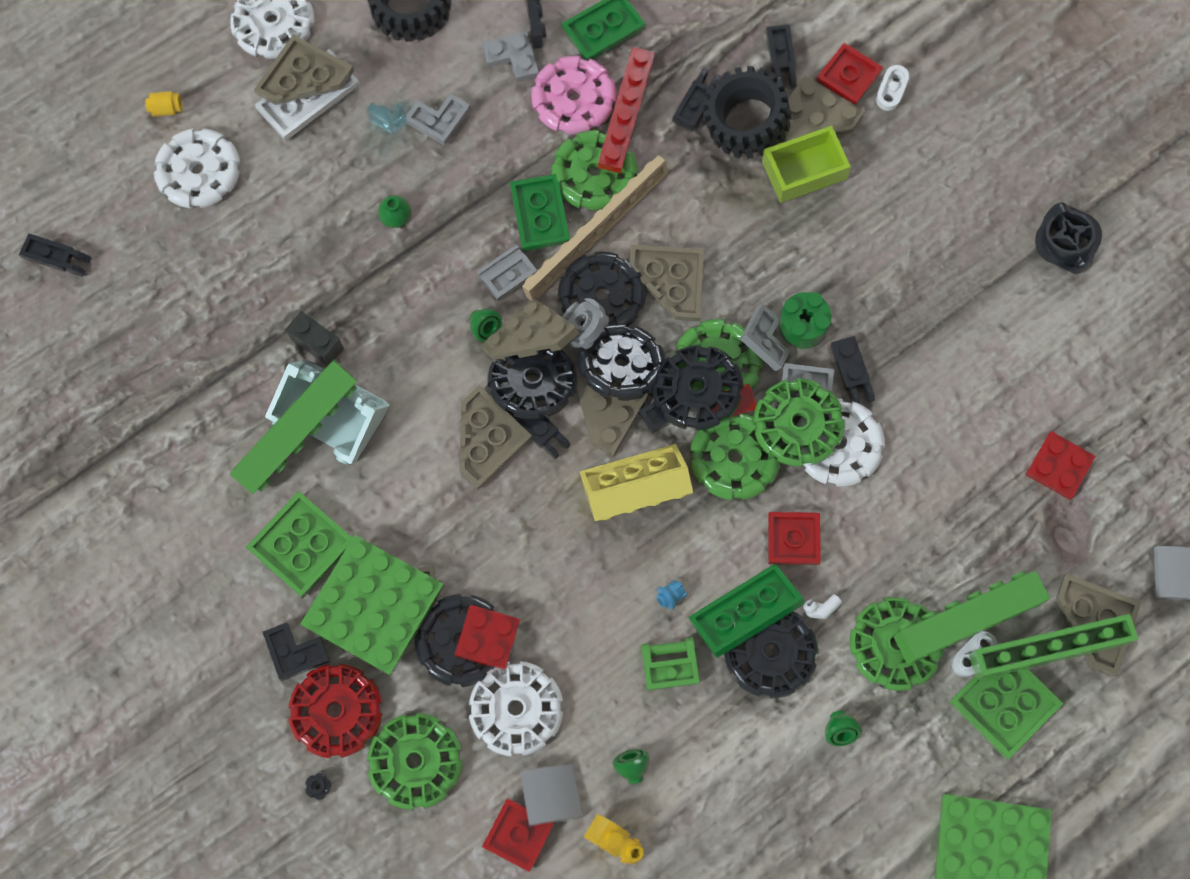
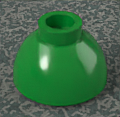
(394, 211)
(484, 323)
(842, 729)
(632, 765)

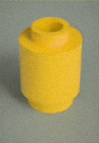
(164, 103)

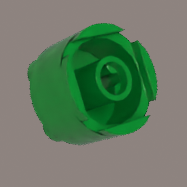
(800, 308)

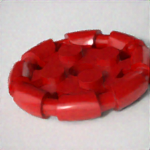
(339, 726)

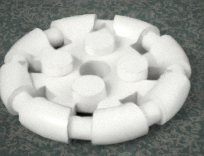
(268, 32)
(193, 155)
(853, 451)
(522, 723)

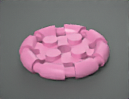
(571, 82)

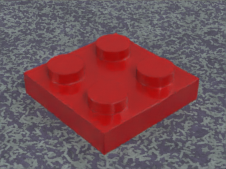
(849, 74)
(1060, 465)
(794, 538)
(487, 637)
(514, 839)

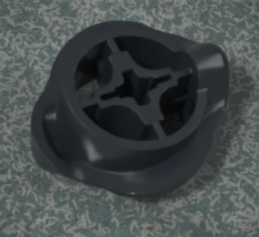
(1064, 247)

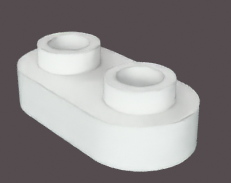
(892, 89)
(967, 649)

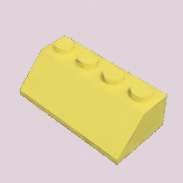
(636, 482)

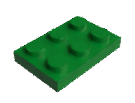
(603, 27)
(539, 212)

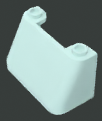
(348, 427)

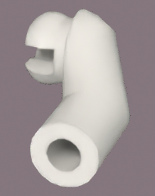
(821, 610)

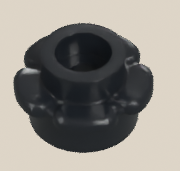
(325, 786)

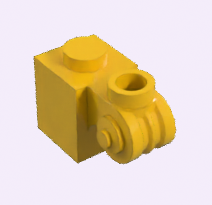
(614, 840)

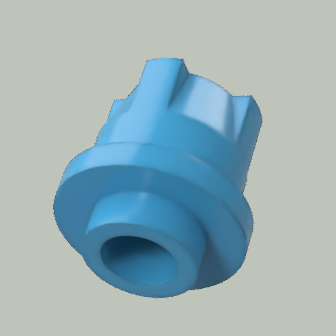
(670, 594)

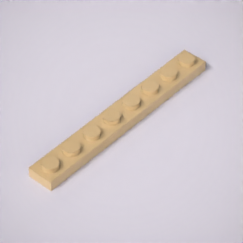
(596, 228)

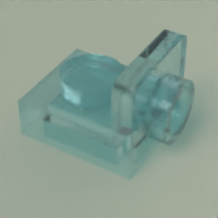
(385, 119)

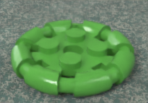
(578, 172)
(712, 330)
(794, 436)
(730, 441)
(881, 648)
(426, 772)

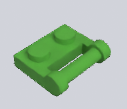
(670, 672)

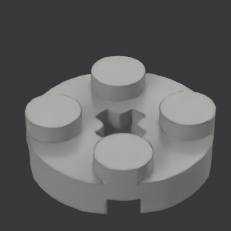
(594, 319)

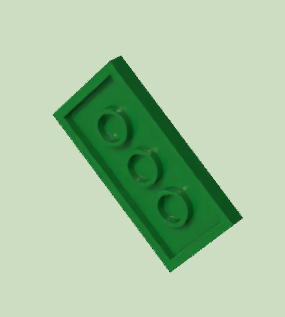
(746, 610)

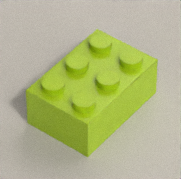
(806, 164)

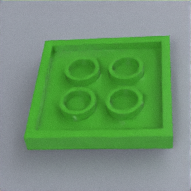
(300, 544)
(1006, 708)

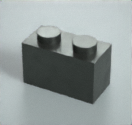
(314, 338)

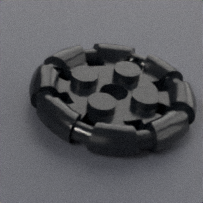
(605, 279)
(628, 350)
(531, 392)
(705, 399)
(444, 641)
(780, 665)

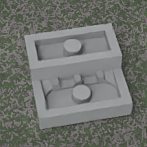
(1172, 572)
(550, 794)

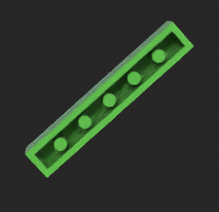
(293, 426)
(970, 617)
(1053, 647)

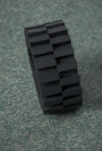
(410, 24)
(739, 88)

